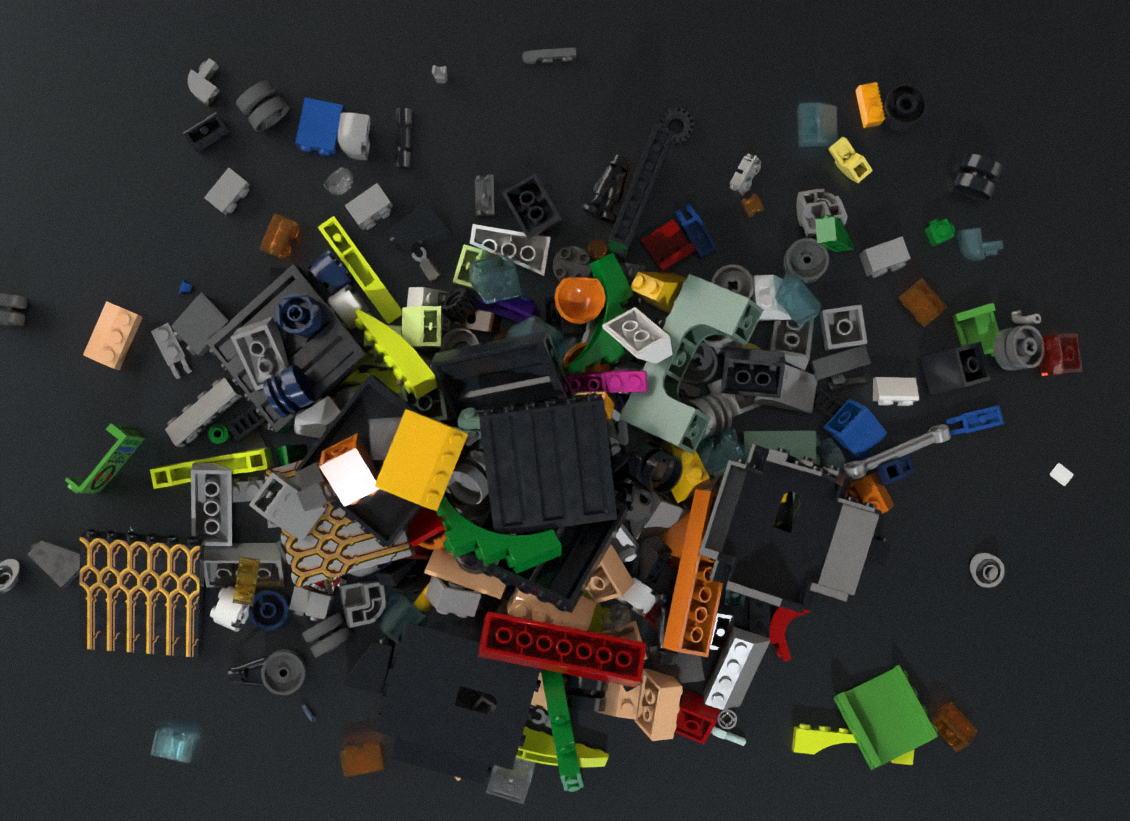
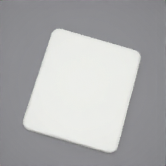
(1061, 474)

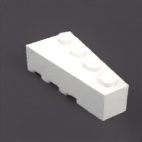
(524, 252)

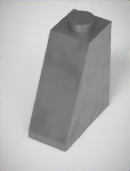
(56, 560)

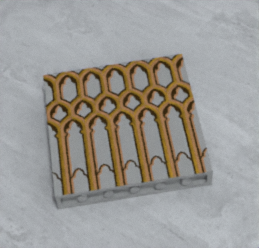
(335, 544)

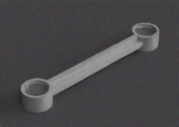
(936, 434)

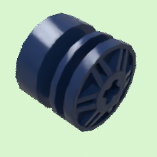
(289, 390)

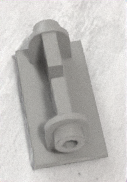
(750, 166)

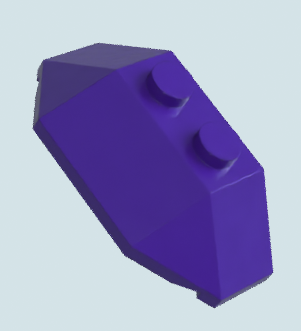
(511, 309)

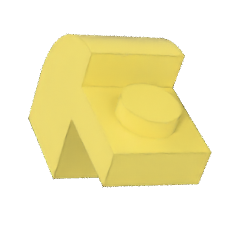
(849, 161)

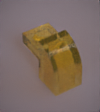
(246, 581)

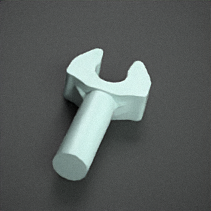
(721, 733)

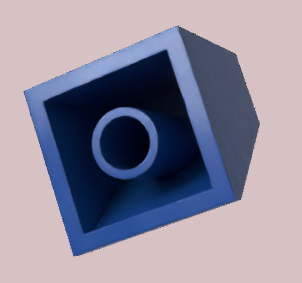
(855, 429)

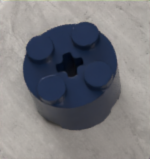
(330, 272)
(308, 310)
(269, 620)

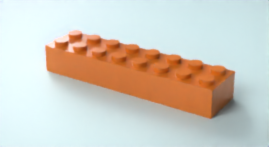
(695, 595)

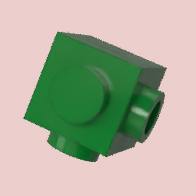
(939, 231)

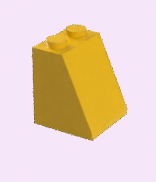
(658, 288)

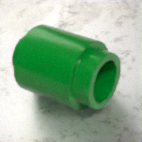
(225, 434)

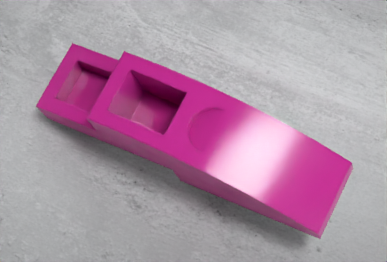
(609, 381)

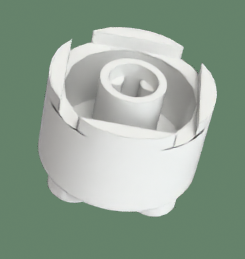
(346, 303)
(639, 596)
(229, 613)

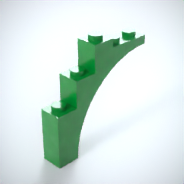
(602, 346)
(520, 551)
(562, 730)

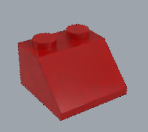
(695, 717)

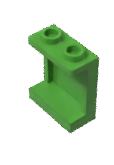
(977, 326)

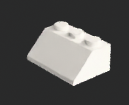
(640, 336)

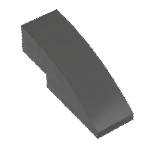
(840, 362)

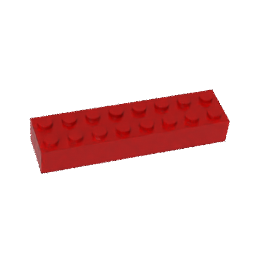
(562, 649)

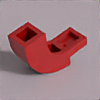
(778, 622)

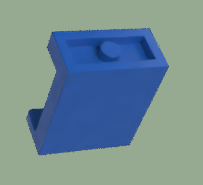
(319, 126)

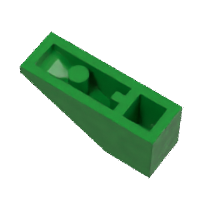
(833, 234)

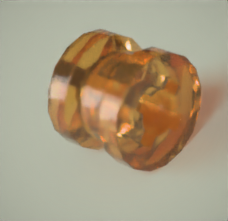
(752, 205)
(595, 249)

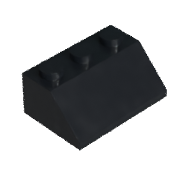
(752, 372)

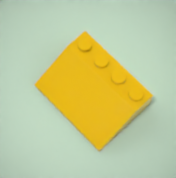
(421, 459)

